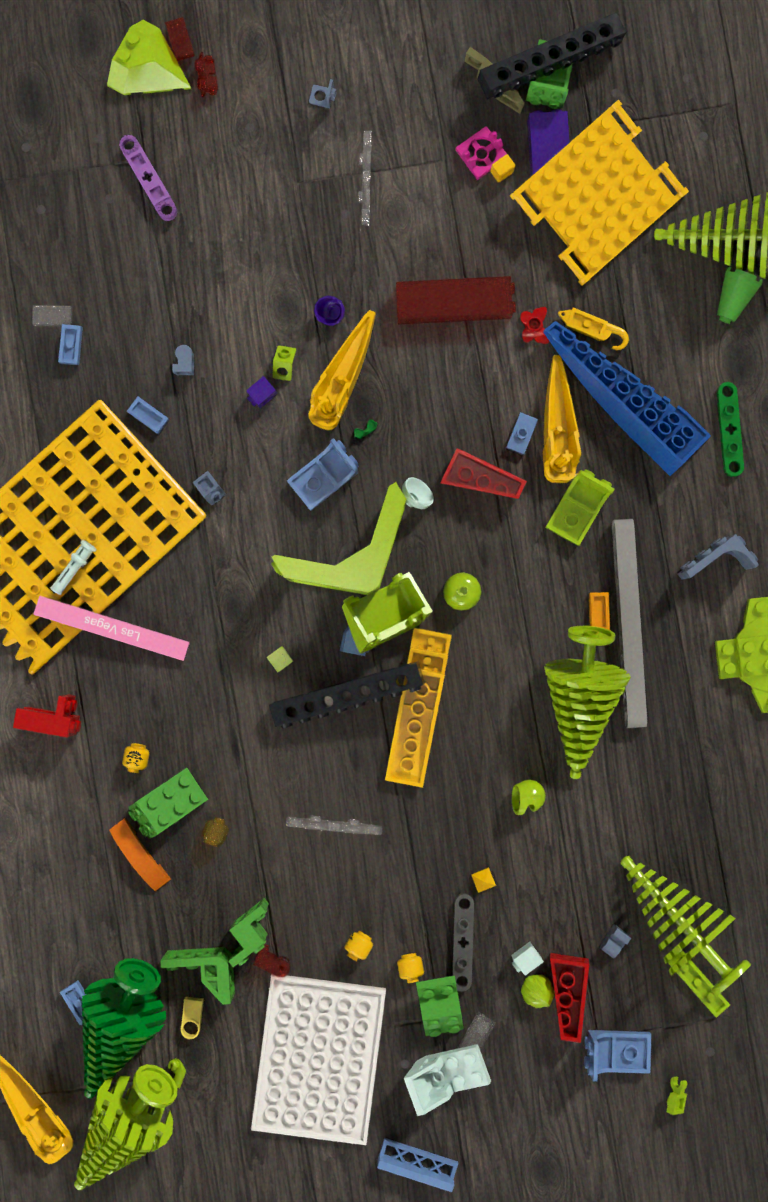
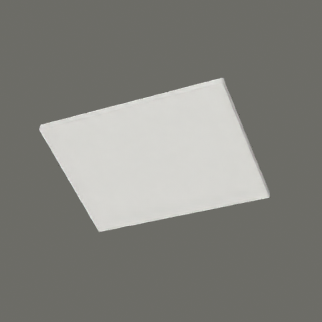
(318, 1059)

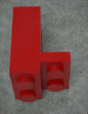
(57, 722)

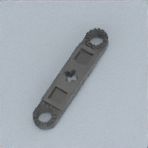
(463, 928)

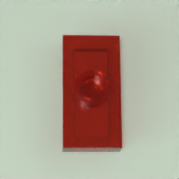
(179, 39)

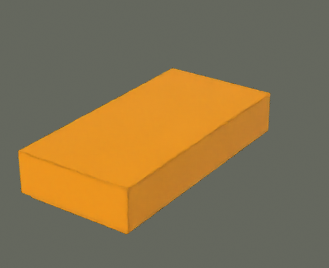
(599, 610)

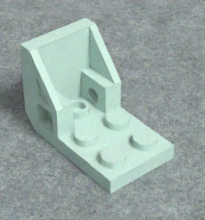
(439, 1075)

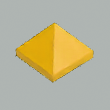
(483, 880)

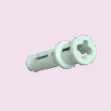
(77, 560)

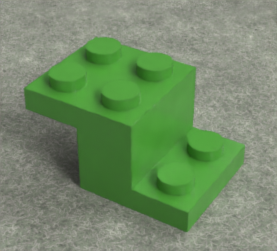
(249, 933)
(440, 1006)

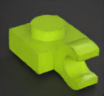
(677, 1098)

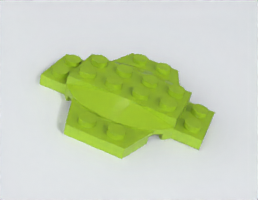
(748, 652)

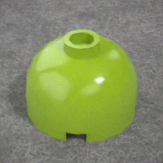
(462, 591)

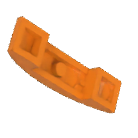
(138, 855)

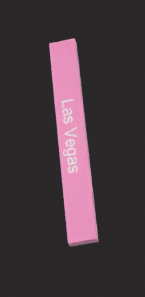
(111, 628)

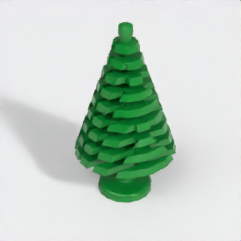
(119, 1020)

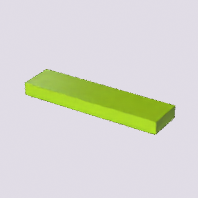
(700, 985)

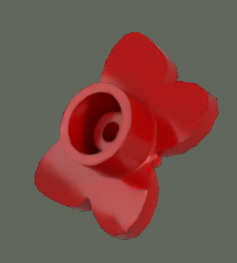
(534, 325)

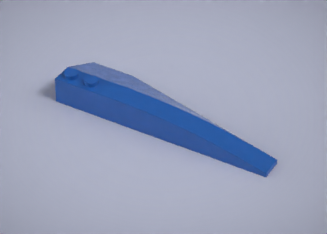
(650, 420)

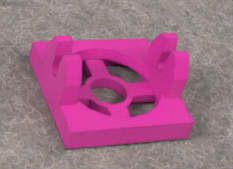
(496, 144)

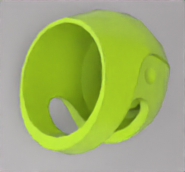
(529, 794)

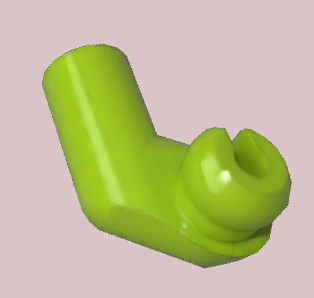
(179, 1071)

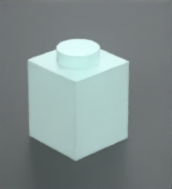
(526, 959)

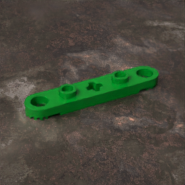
(729, 415)

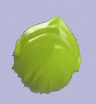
(537, 991)

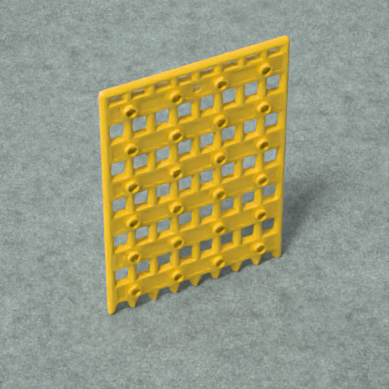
(18, 627)

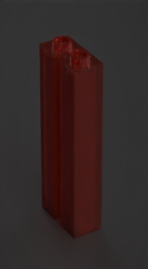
(455, 300)

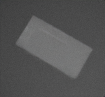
(51, 315)

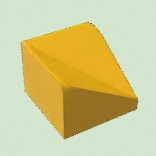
(502, 168)

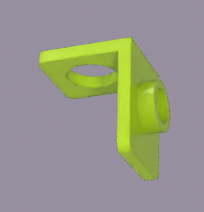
(283, 359)

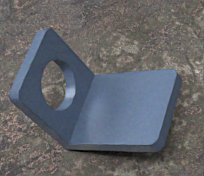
(330, 94)

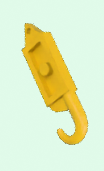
(592, 326)

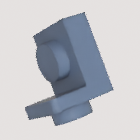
(209, 488)

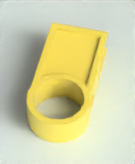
(192, 1013)

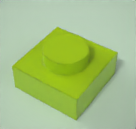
(280, 659)

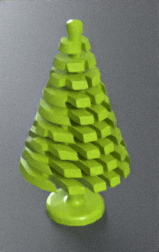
(728, 234)
(584, 695)
(701, 944)
(121, 1126)

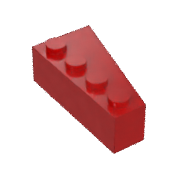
(479, 475)
(570, 988)

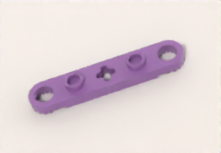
(141, 166)

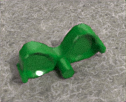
(371, 426)

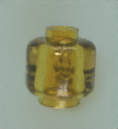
(215, 832)

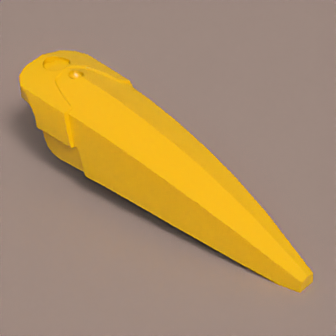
(338, 380)
(561, 432)
(36, 1120)

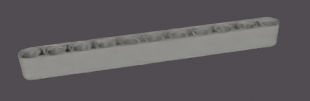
(629, 622)

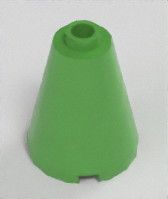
(736, 293)

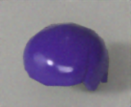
(329, 310)

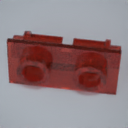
(204, 66)

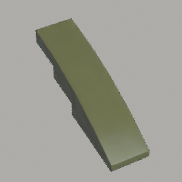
(509, 98)

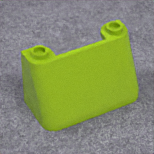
(386, 612)

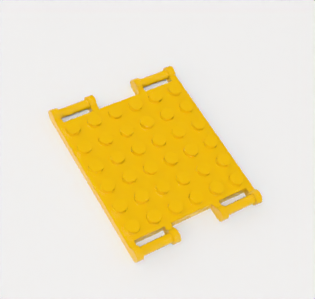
(599, 193)

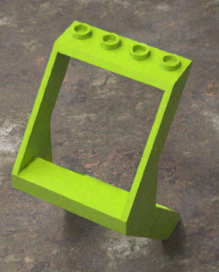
(361, 571)

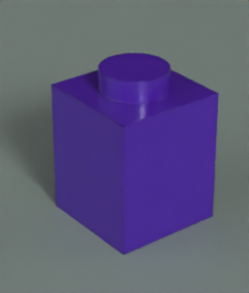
(261, 392)

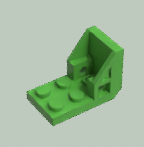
(215, 969)

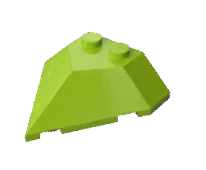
(145, 63)

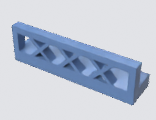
(417, 1172)

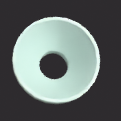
(417, 493)

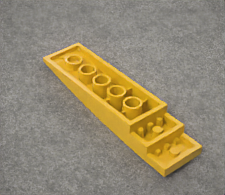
(418, 710)

